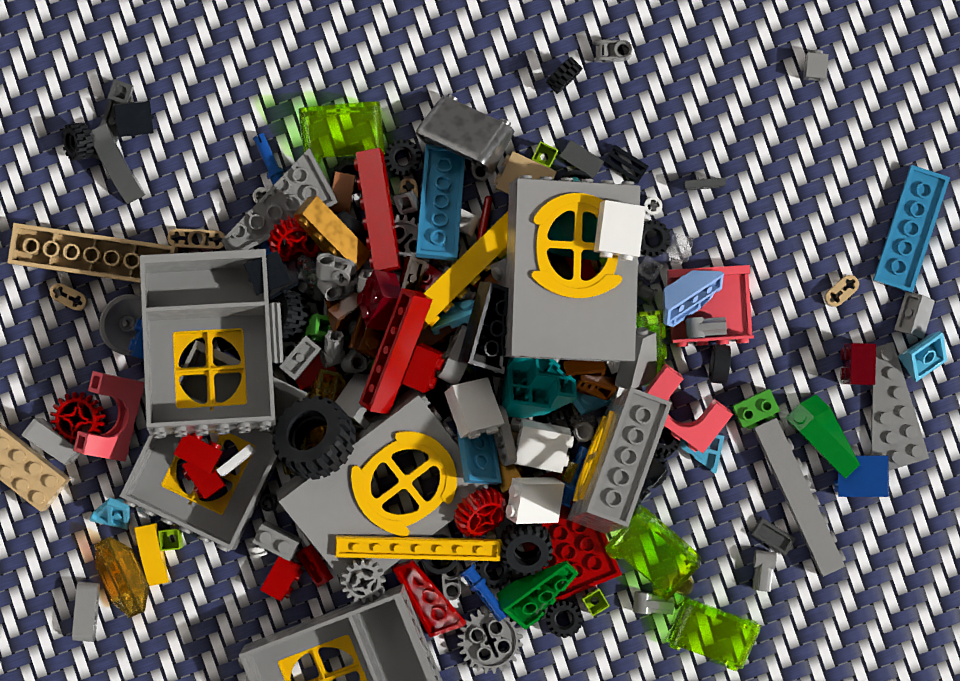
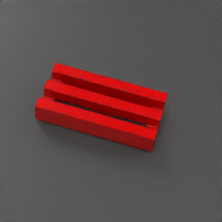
(314, 565)

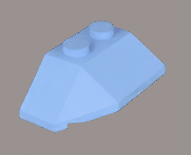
(689, 294)

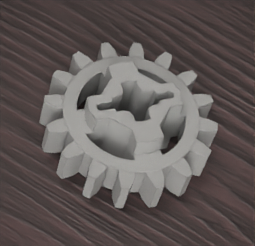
(370, 576)

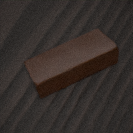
(344, 312)
(578, 367)

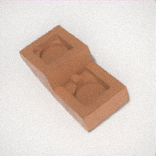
(343, 189)

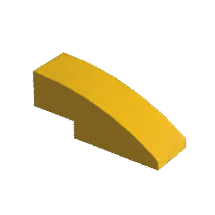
(151, 555)

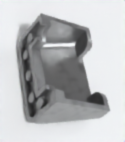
(466, 132)

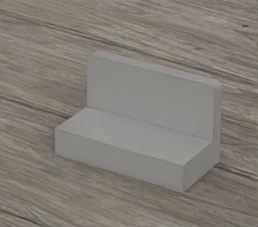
(914, 314)
(300, 358)

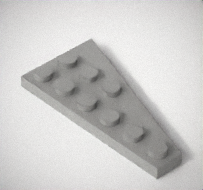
(283, 199)
(893, 417)

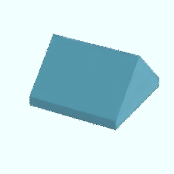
(924, 356)

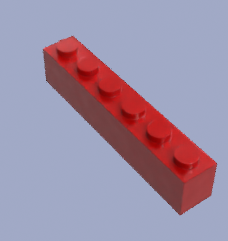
(378, 210)
(395, 351)

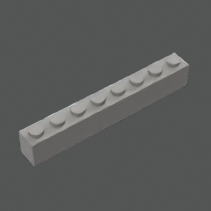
(799, 497)

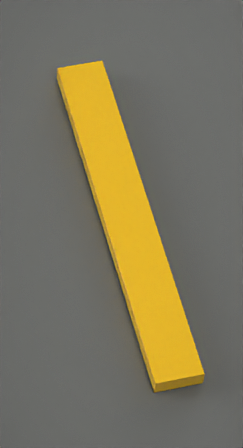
(417, 548)

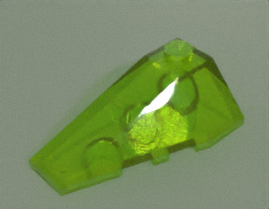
(654, 322)

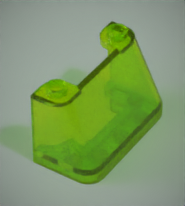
(341, 129)
(655, 552)
(712, 632)

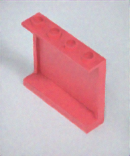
(729, 302)

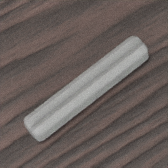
(276, 332)

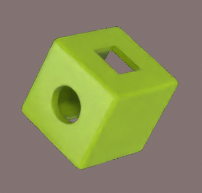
(550, 151)
(164, 541)
(602, 604)

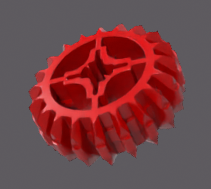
(295, 240)
(79, 410)
(480, 512)

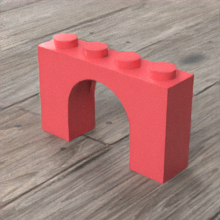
(699, 432)
(116, 441)

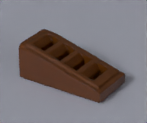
(600, 386)

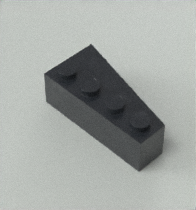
(486, 329)

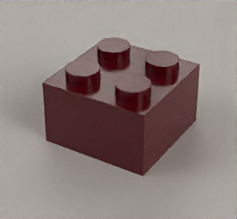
(379, 299)
(858, 364)

